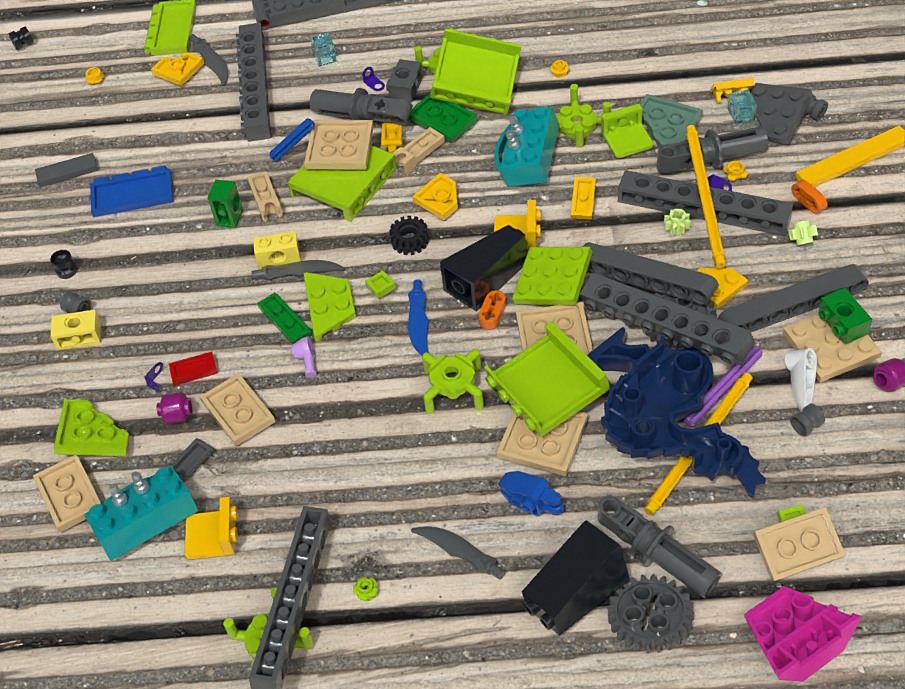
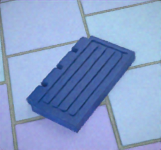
(131, 192)

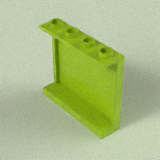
(476, 71)
(345, 187)
(548, 381)

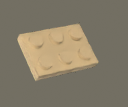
(237, 409)
(67, 492)
(798, 544)

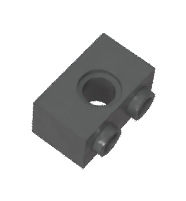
(405, 80)

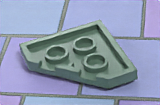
(668, 119)

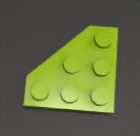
(88, 432)

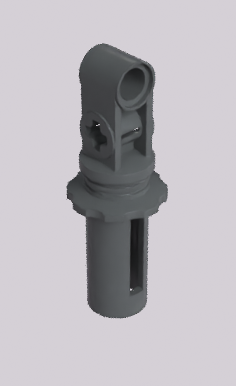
(361, 106)
(713, 148)
(658, 546)

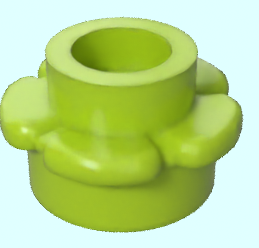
(368, 594)

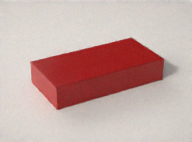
(193, 368)

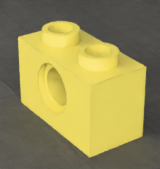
(277, 249)
(76, 329)

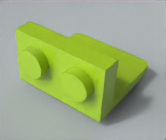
(625, 131)

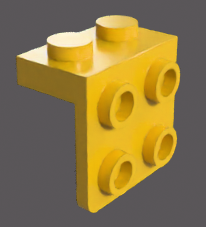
(525, 223)
(212, 532)

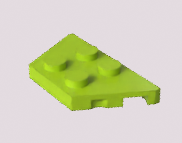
(328, 302)

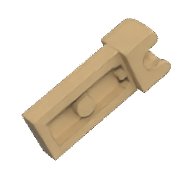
(418, 149)
(264, 195)

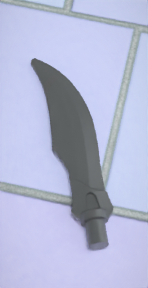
(211, 58)
(296, 268)
(459, 547)

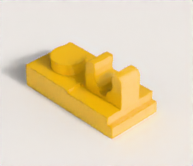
(731, 87)
(391, 136)
(583, 198)

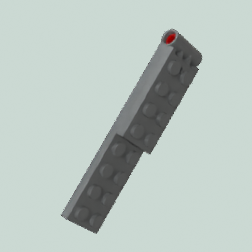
(283, 12)

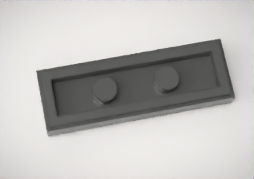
(66, 169)

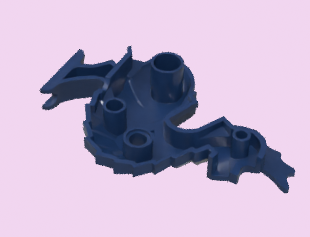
(656, 394)

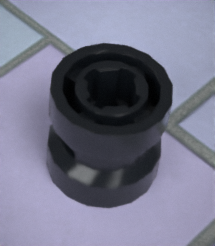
(20, 37)
(63, 264)

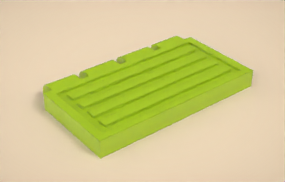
(170, 27)

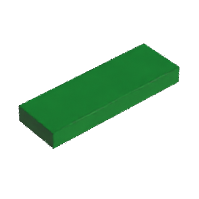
(284, 318)

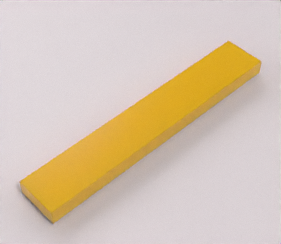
(853, 157)

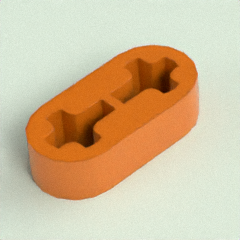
(809, 196)
(488, 308)

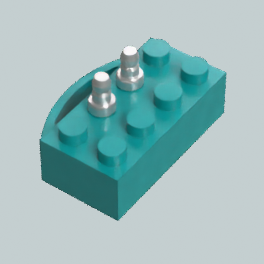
(527, 147)
(140, 511)

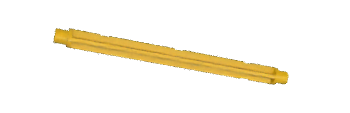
(706, 198)
(682, 465)

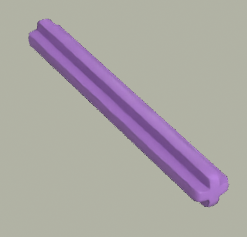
(724, 385)

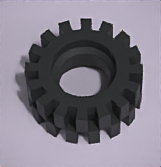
(409, 226)

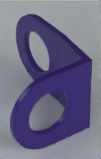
(371, 80)
(717, 182)
(151, 375)

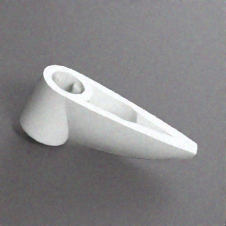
(802, 368)

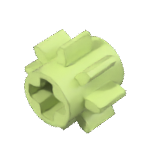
(677, 222)
(803, 232)

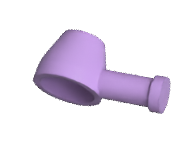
(305, 350)

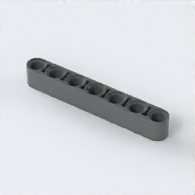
(651, 274)
(794, 299)

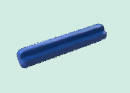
(292, 139)

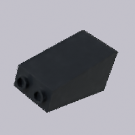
(484, 266)
(576, 579)

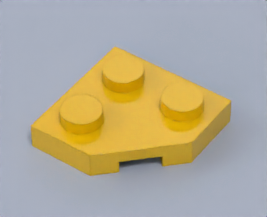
(178, 69)
(438, 196)
(729, 283)

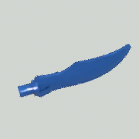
(417, 319)

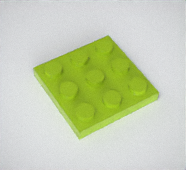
(552, 275)

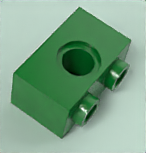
(225, 203)
(844, 315)

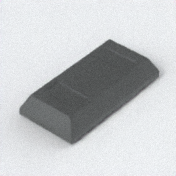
(191, 459)

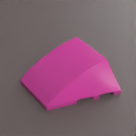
(799, 632)

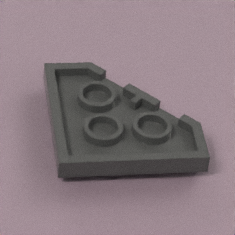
(780, 109)

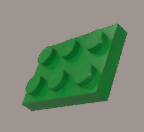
(443, 117)

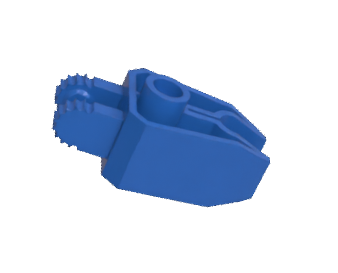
(530, 493)

